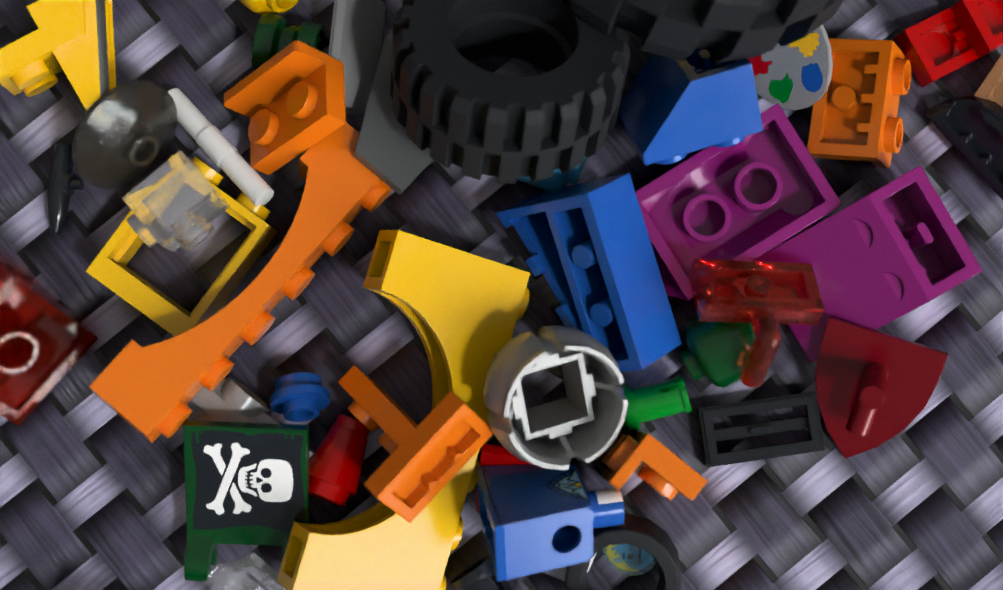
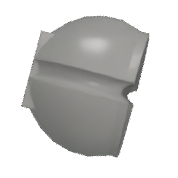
(565, 428)

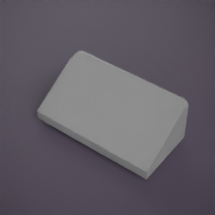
(358, 44)

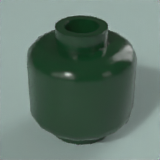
(716, 350)

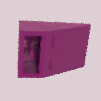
(879, 257)

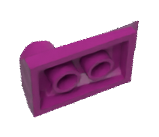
(734, 201)

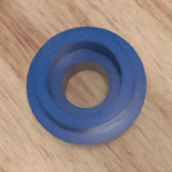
(299, 396)

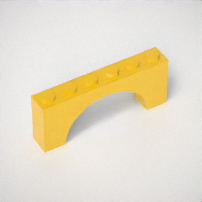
(463, 317)

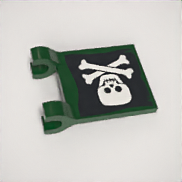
(242, 487)

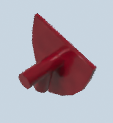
(871, 384)

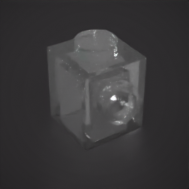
(175, 205)

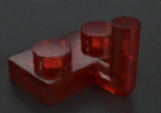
(756, 295)

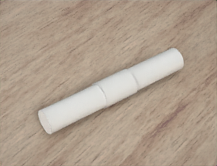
(220, 150)

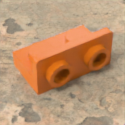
(290, 104)
(861, 104)
(660, 467)

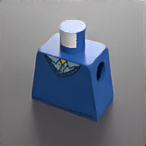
(541, 517)

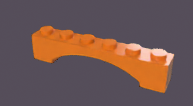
(158, 381)

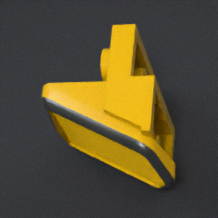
(70, 39)

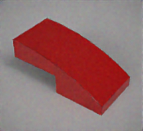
(952, 38)

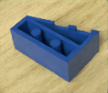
(600, 266)

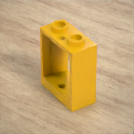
(111, 268)

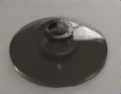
(124, 134)

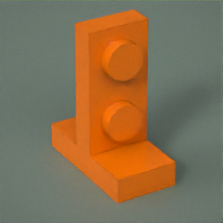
(422, 454)

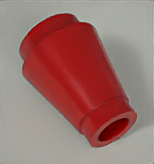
(338, 461)

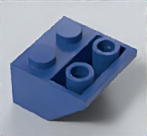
(689, 106)

